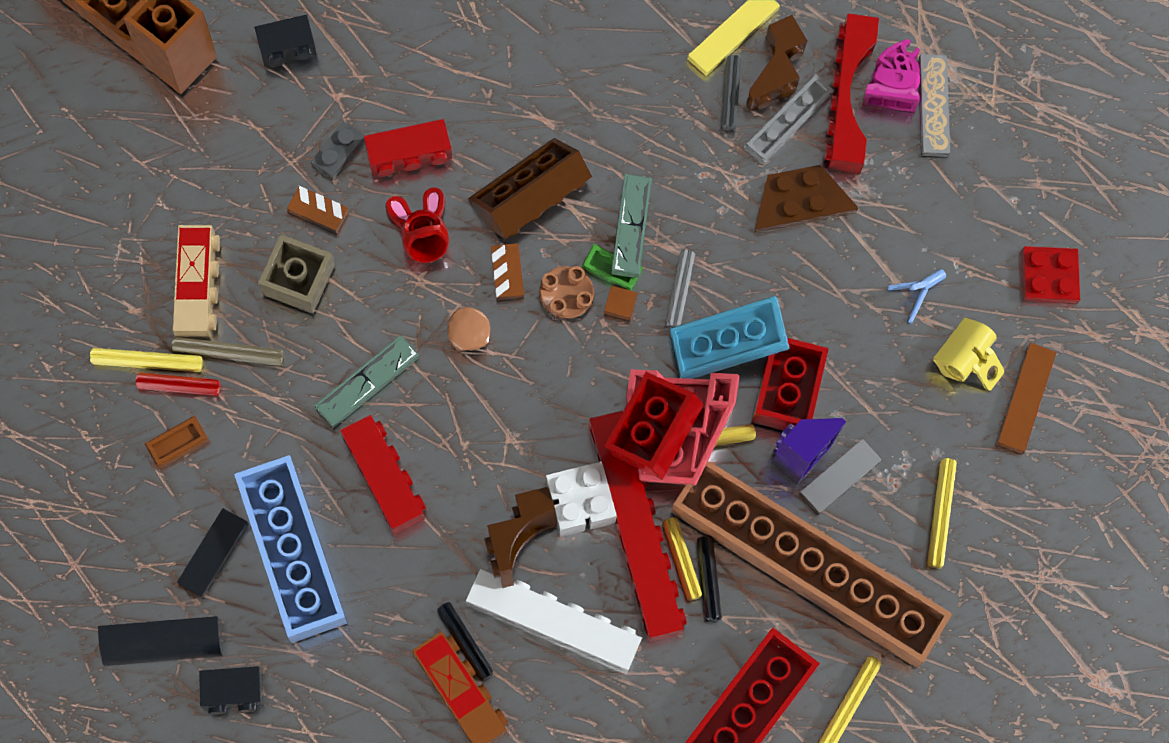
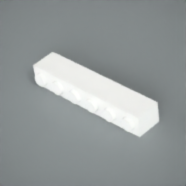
(554, 621)

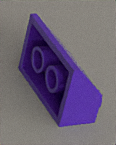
(805, 445)

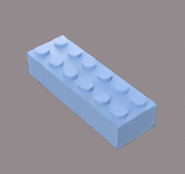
(290, 549)

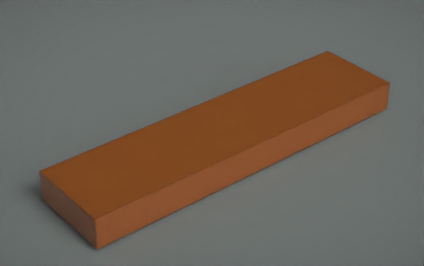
(1026, 398)

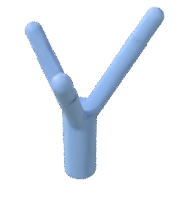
(924, 284)

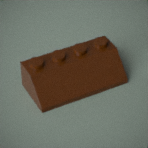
(531, 187)

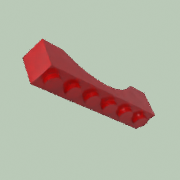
(847, 141)

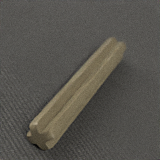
(227, 351)

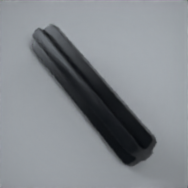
(709, 578)
(465, 641)

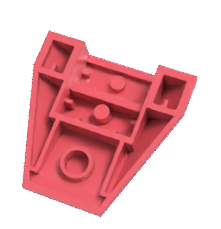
(718, 400)

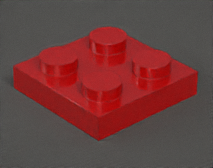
(1050, 274)

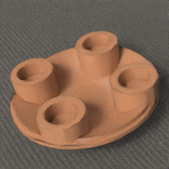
(566, 291)

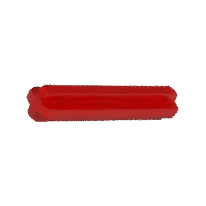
(178, 384)

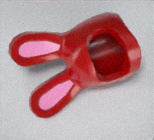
(422, 231)

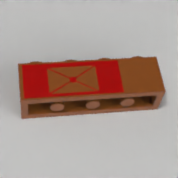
(459, 690)

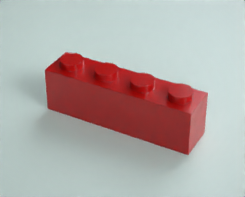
(383, 474)

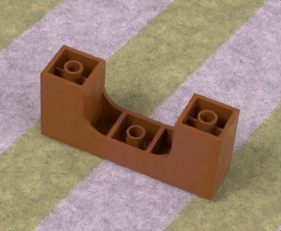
(160, 34)

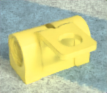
(969, 352)

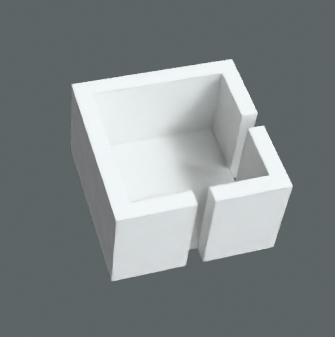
(581, 495)

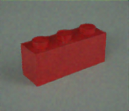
(408, 148)

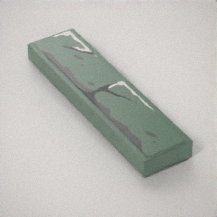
(631, 226)
(366, 381)

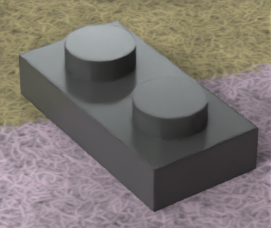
(338, 150)

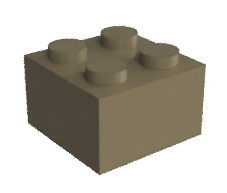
(296, 273)

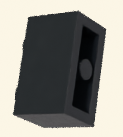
(285, 41)
(231, 689)

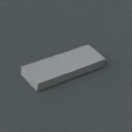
(840, 476)

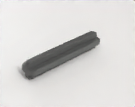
(731, 92)

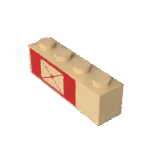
(195, 282)

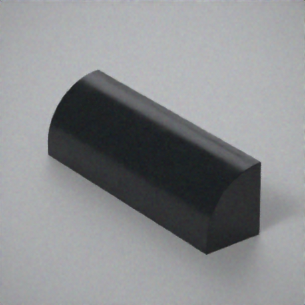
(160, 640)

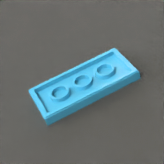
(729, 338)

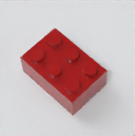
(790, 385)
(654, 425)

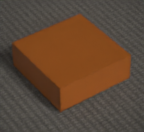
(620, 303)

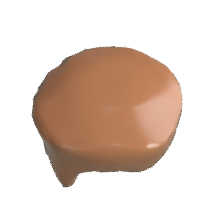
(468, 329)

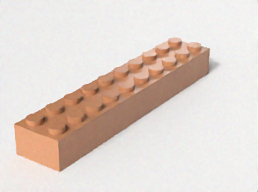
(812, 564)

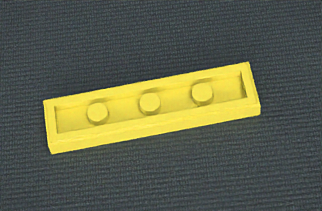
(732, 34)

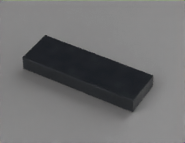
(212, 553)

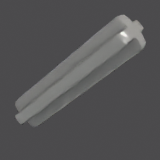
(680, 288)

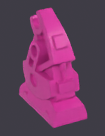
(893, 81)

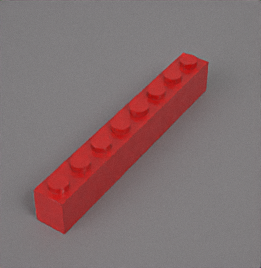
(639, 539)

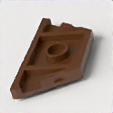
(801, 198)

